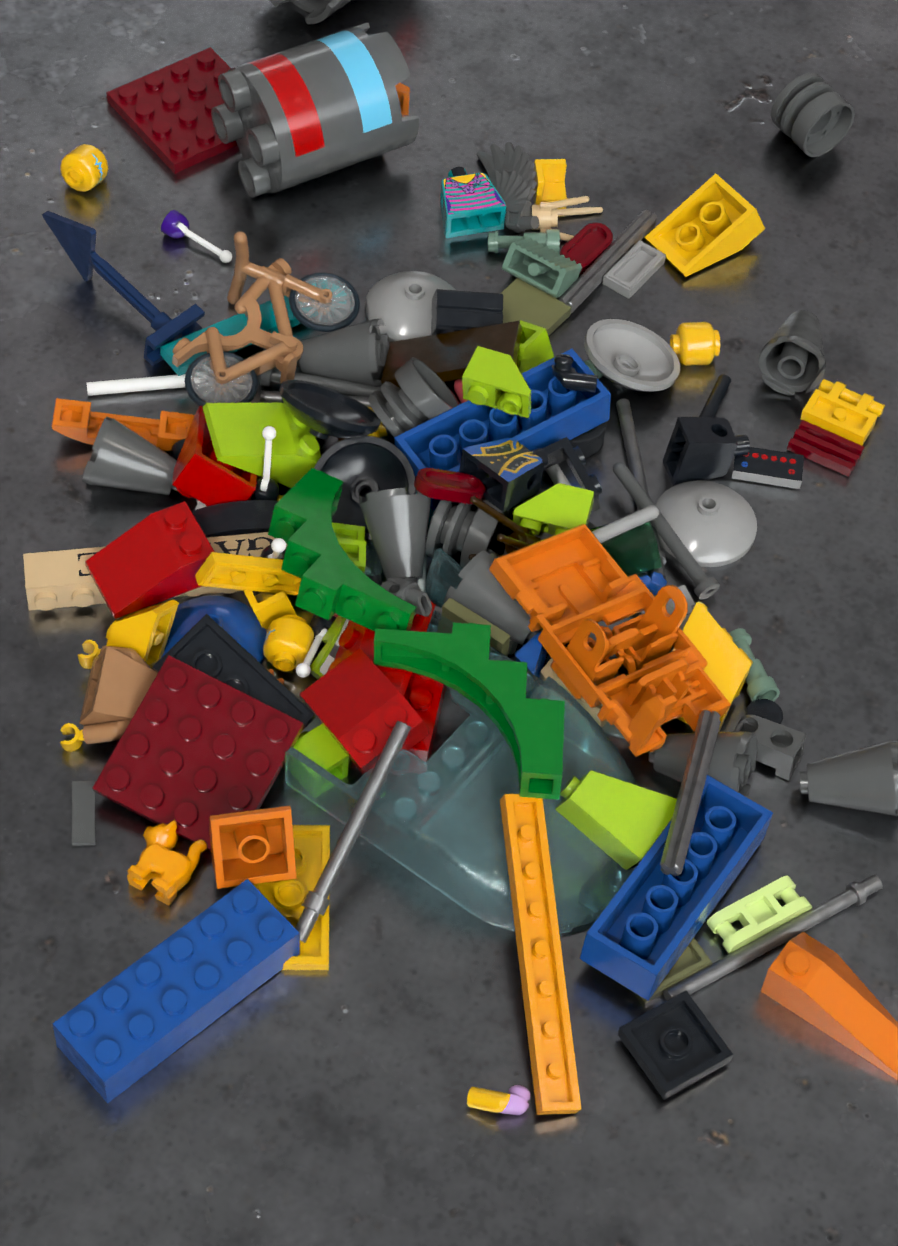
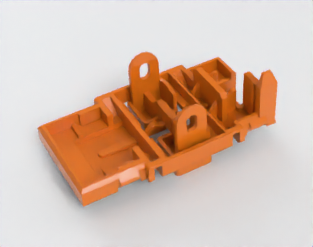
(573, 585)

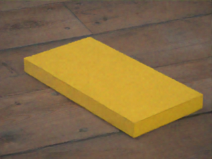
(287, 896)

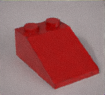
(205, 478)
(151, 561)
(362, 709)

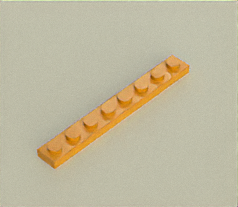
(540, 956)

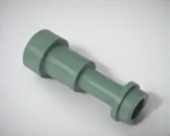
(549, 238)
(759, 683)

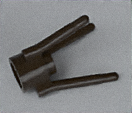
(514, 541)

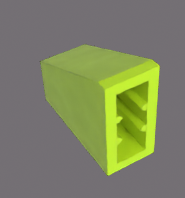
(616, 815)

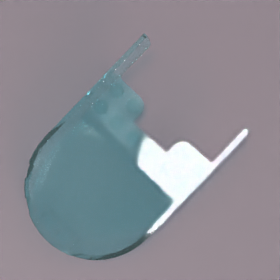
(447, 812)

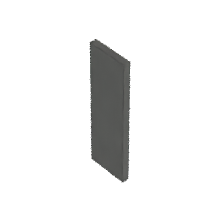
(83, 813)

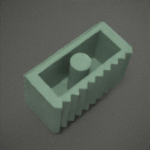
(541, 267)

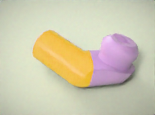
(512, 1103)

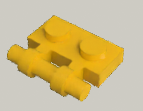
(842, 411)

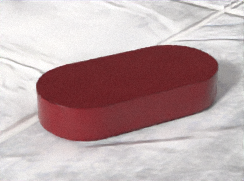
(588, 244)
(448, 485)

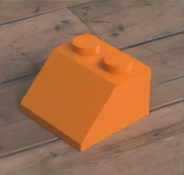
(252, 846)

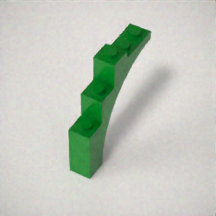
(327, 575)
(497, 687)

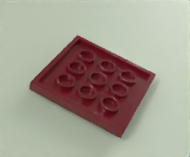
(174, 109)
(196, 752)

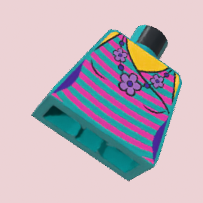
(470, 204)

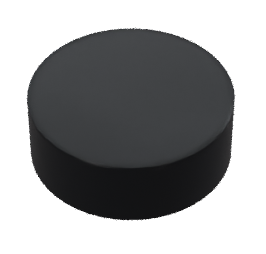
(765, 709)

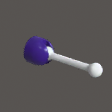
(177, 226)

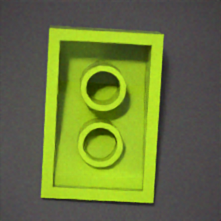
(239, 439)

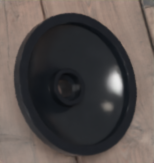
(327, 410)
(362, 464)

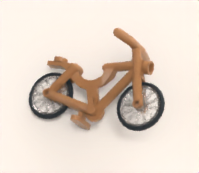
(317, 301)

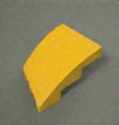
(725, 661)

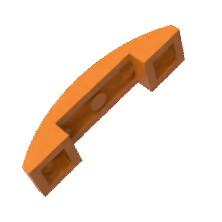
(79, 423)

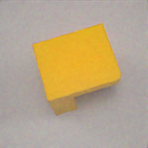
(550, 180)
(269, 606)

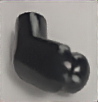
(570, 378)

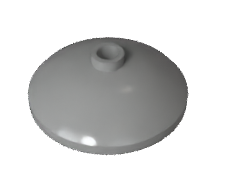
(404, 303)
(631, 355)
(709, 520)

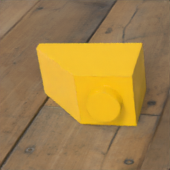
(144, 631)

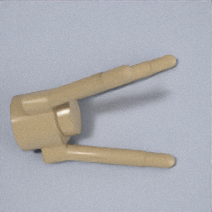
(548, 213)

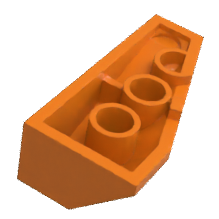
(832, 998)

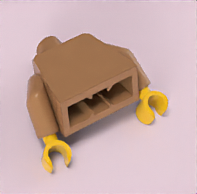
(113, 694)

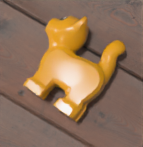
(166, 867)

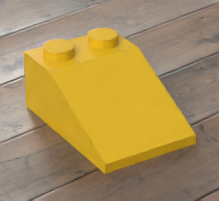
(706, 227)

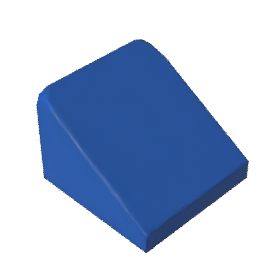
(534, 654)

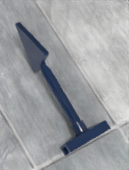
(79, 245)

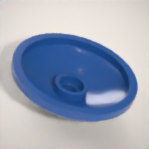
(229, 614)

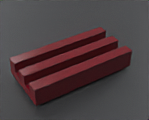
(827, 444)

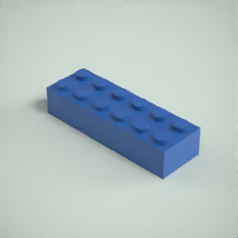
(553, 416)
(660, 913)
(176, 990)

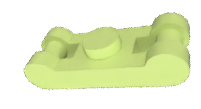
(758, 914)

